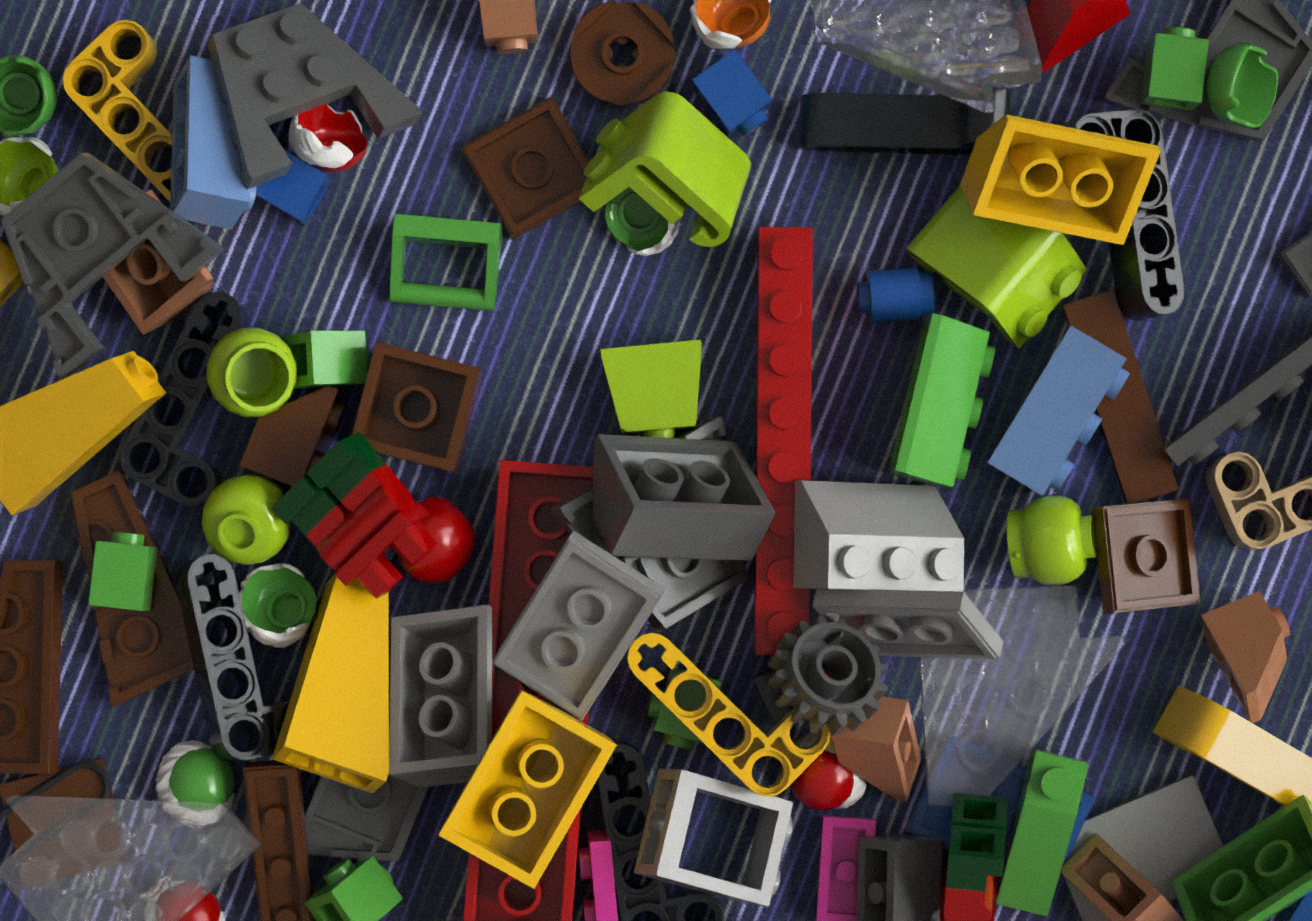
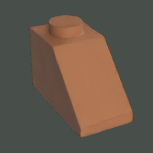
(509, 25)
(1248, 649)
(883, 749)
(1115, 885)

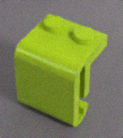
(670, 161)
(999, 266)

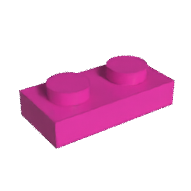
(597, 865)
(840, 866)

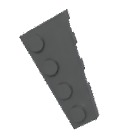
(1239, 411)

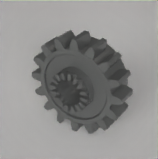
(814, 695)

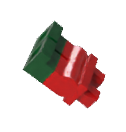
(357, 515)
(974, 858)

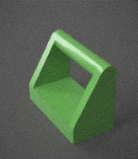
(445, 232)

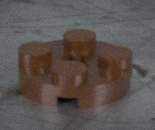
(592, 53)

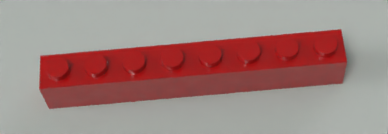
(782, 422)

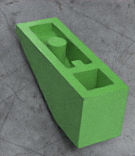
(1041, 831)

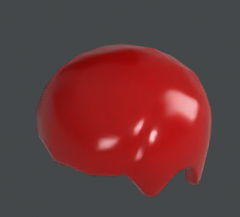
(453, 538)

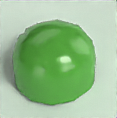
(1241, 86)
(26, 96)

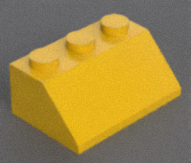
(1058, 178)
(527, 788)

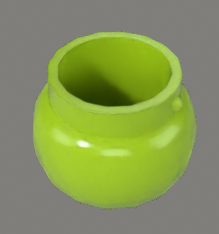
(251, 372)
(241, 521)
(1050, 540)

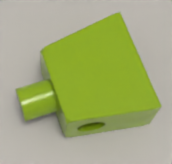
(654, 386)

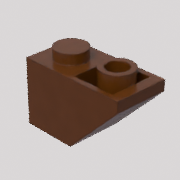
(290, 439)

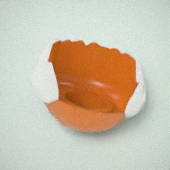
(730, 22)

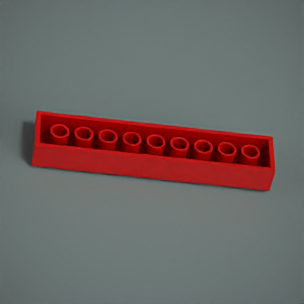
(523, 551)

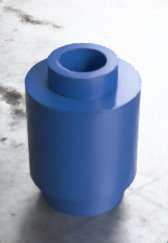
(896, 295)

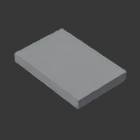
(913, 622)
(578, 625)
(1156, 834)

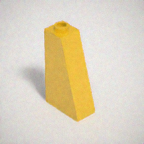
(67, 423)
(342, 692)

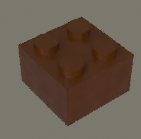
(417, 406)

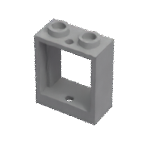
(667, 830)

